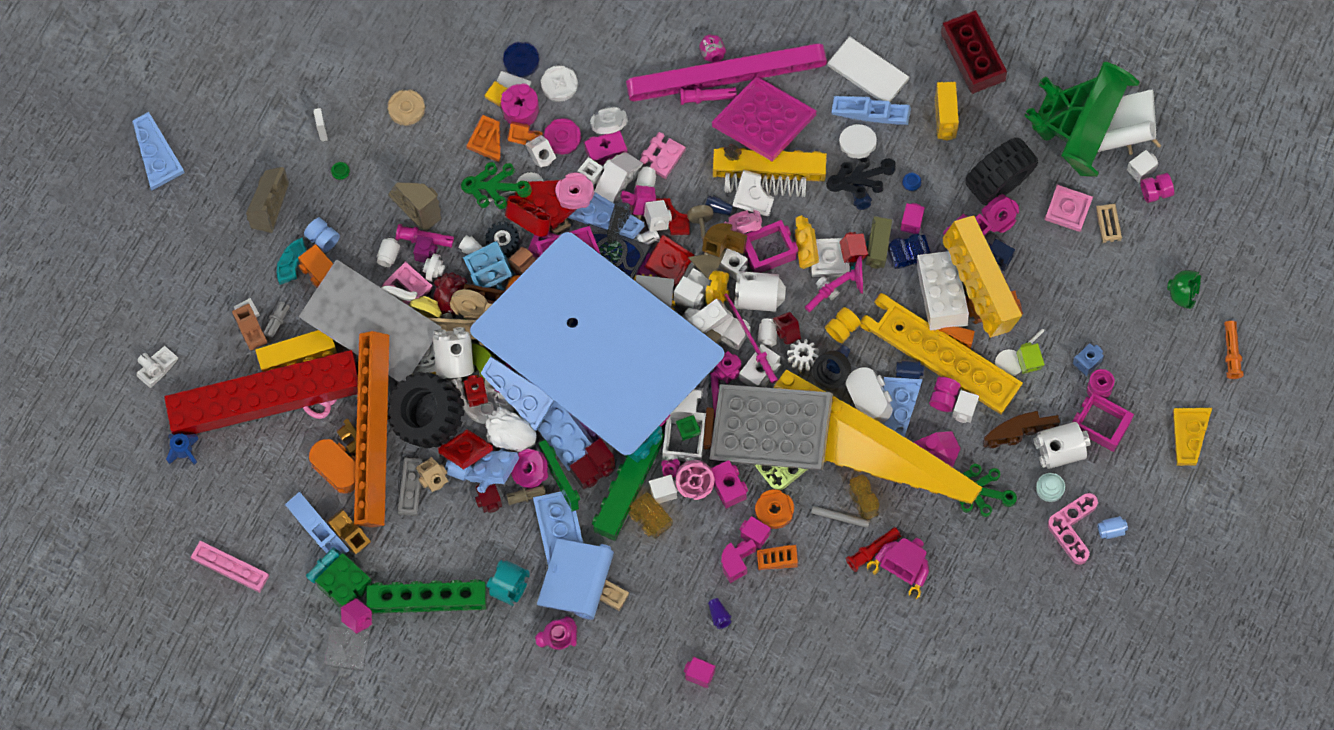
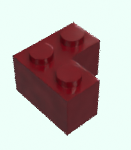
(594, 465)

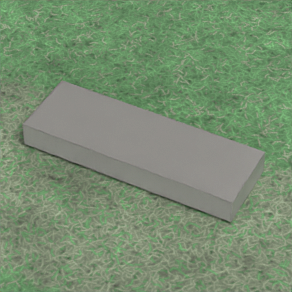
(410, 487)

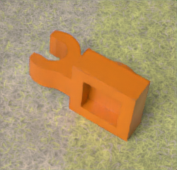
(520, 133)

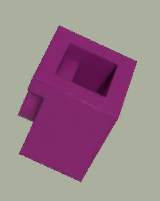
(424, 249)

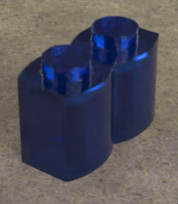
(905, 251)

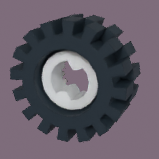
(511, 234)

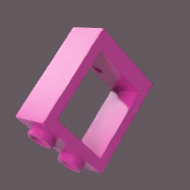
(775, 261)
(1110, 408)

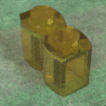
(861, 494)

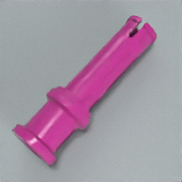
(698, 95)
(411, 234)

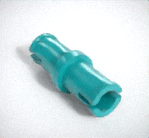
(323, 564)

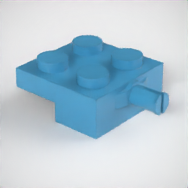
(489, 266)

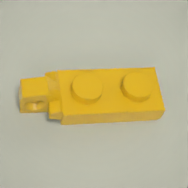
(806, 243)

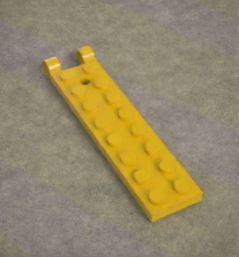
(943, 354)

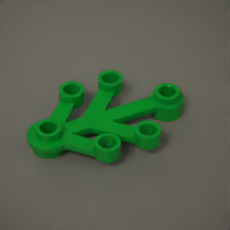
(493, 185)
(987, 492)

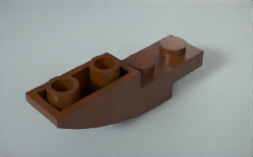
(1012, 430)

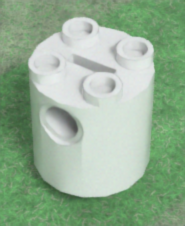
(759, 291)
(453, 353)
(1068, 442)

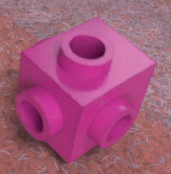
(730, 372)

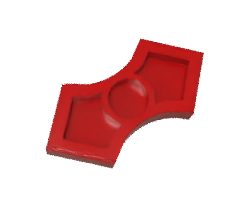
(680, 223)

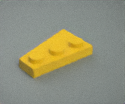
(1189, 433)

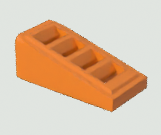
(962, 335)
(793, 563)

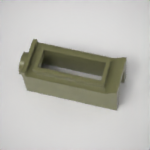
(878, 242)

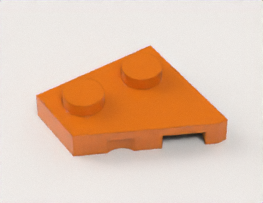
(486, 138)

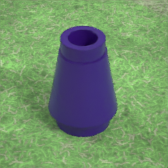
(719, 614)

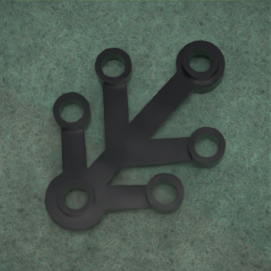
(837, 182)

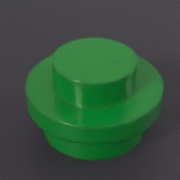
(340, 171)

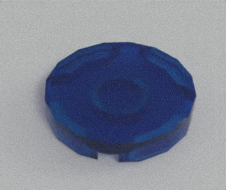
(521, 59)

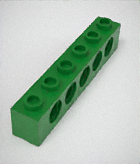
(435, 603)

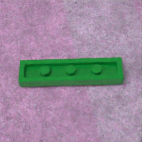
(570, 495)

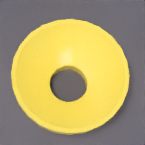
(426, 307)

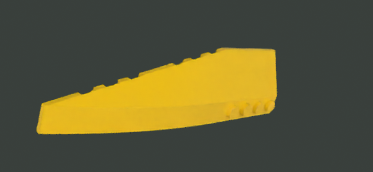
(874, 448)

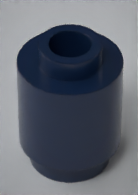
(909, 369)

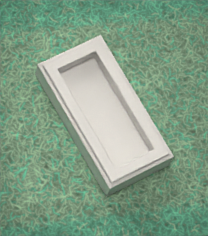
(320, 124)

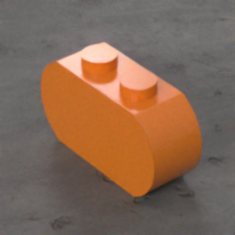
(334, 465)

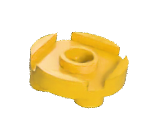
(718, 286)

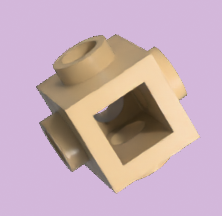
(432, 474)

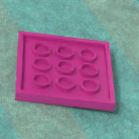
(764, 118)

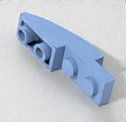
(315, 524)

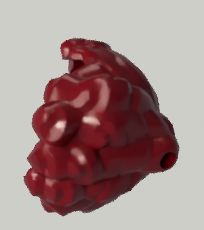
(446, 287)

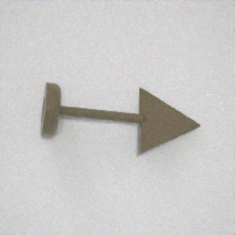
(705, 263)

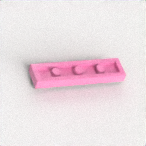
(230, 566)

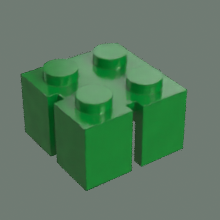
(343, 579)

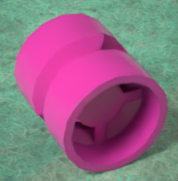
(1158, 187)
(1101, 383)
(944, 395)

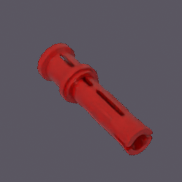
(866, 553)

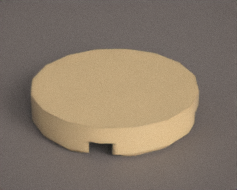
(406, 107)
(468, 304)

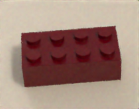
(973, 52)

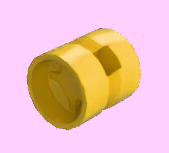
(844, 323)

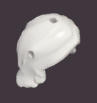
(510, 430)

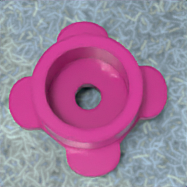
(666, 467)

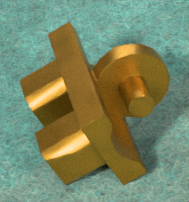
(347, 431)

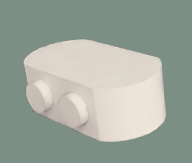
(869, 395)

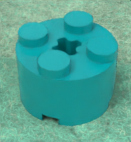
(508, 582)

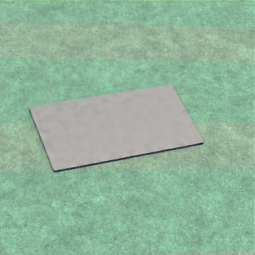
(354, 305)

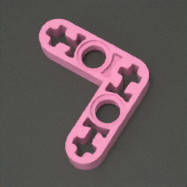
(1067, 522)

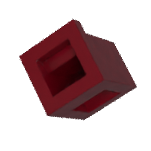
(787, 328)

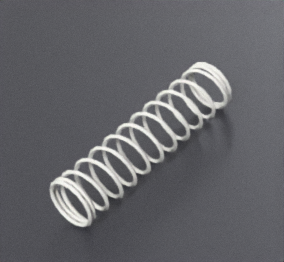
(802, 183)

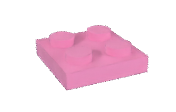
(1068, 208)

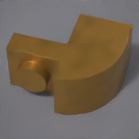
(721, 237)
(349, 533)

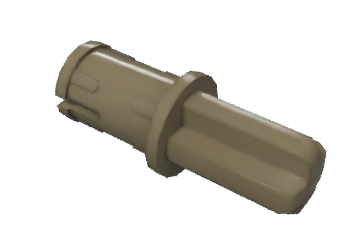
(525, 494)

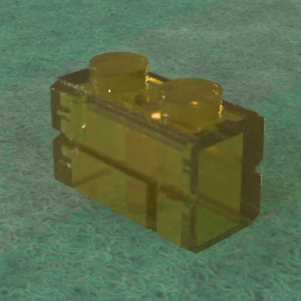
(650, 515)

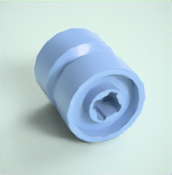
(323, 236)

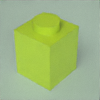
(1030, 358)

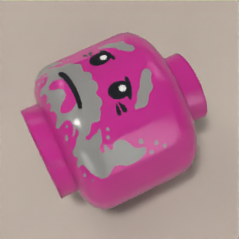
(712, 48)

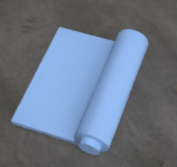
(576, 577)

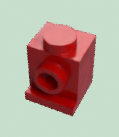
(478, 396)

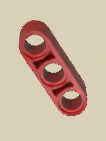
(528, 216)

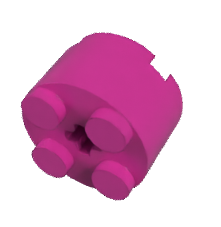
(522, 95)

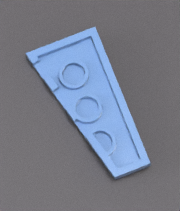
(600, 213)

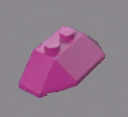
(941, 445)

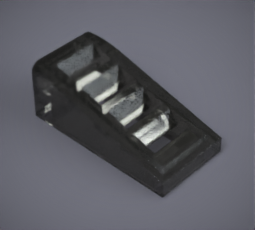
(618, 219)

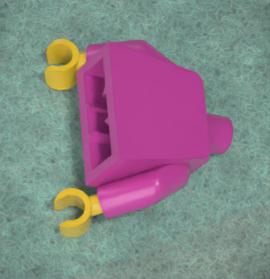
(905, 561)

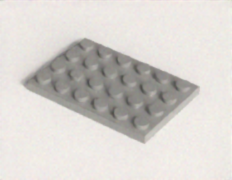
(771, 427)

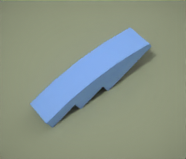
(873, 111)

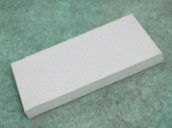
(868, 70)

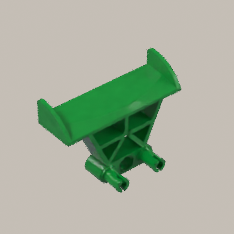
(1088, 116)

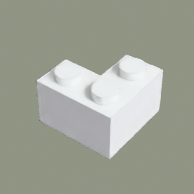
(617, 175)
(691, 291)

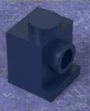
(1002, 253)

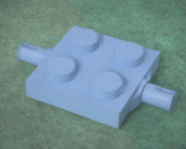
(493, 468)

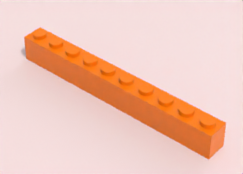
(371, 429)

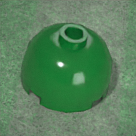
(1184, 288)

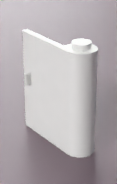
(1132, 121)

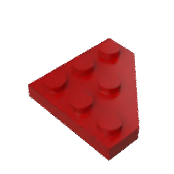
(545, 198)

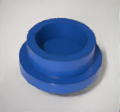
(911, 182)

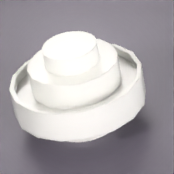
(433, 267)

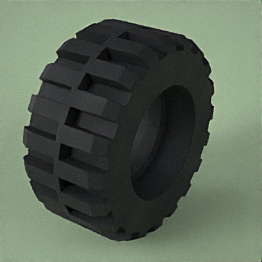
(1001, 170)
(404, 406)

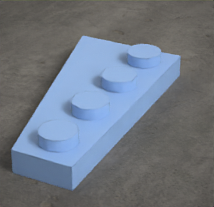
(157, 155)
(518, 392)
(904, 396)

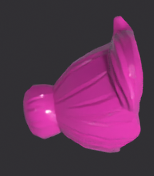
(558, 634)

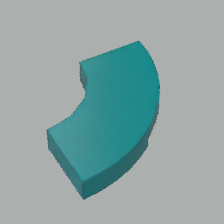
(289, 261)

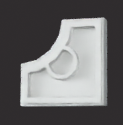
(751, 194)

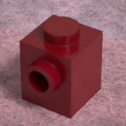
(489, 500)

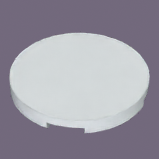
(495, 400)

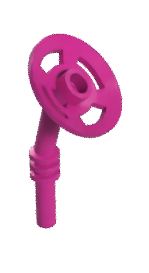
(827, 289)

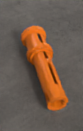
(1233, 357)

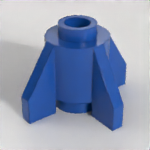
(181, 447)

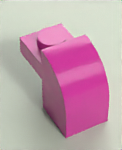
(732, 562)

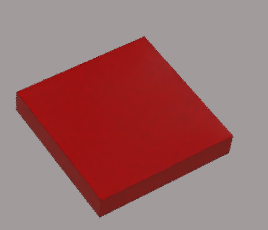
(668, 260)
(465, 449)

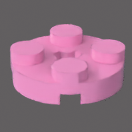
(578, 200)
(745, 222)

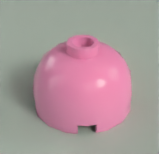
(694, 479)

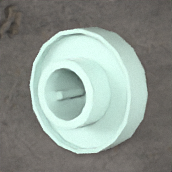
(1050, 487)

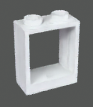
(681, 456)

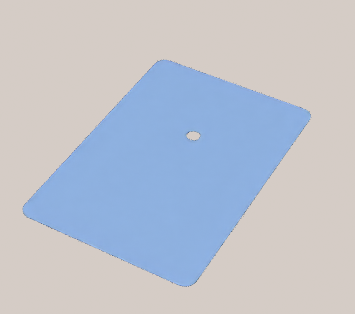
(621, 362)

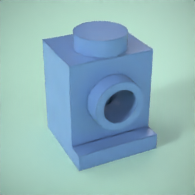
(1086, 364)

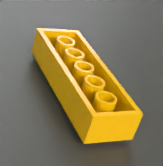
(981, 276)

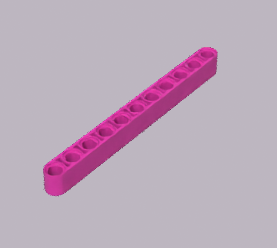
(726, 72)

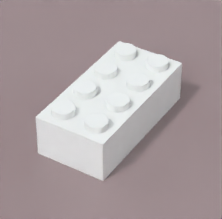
(942, 291)

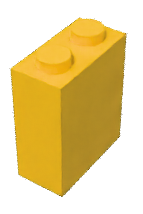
(946, 110)

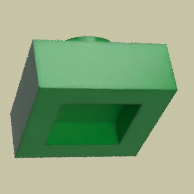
(688, 427)

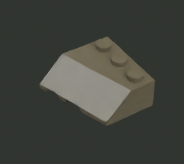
(268, 200)
(417, 203)

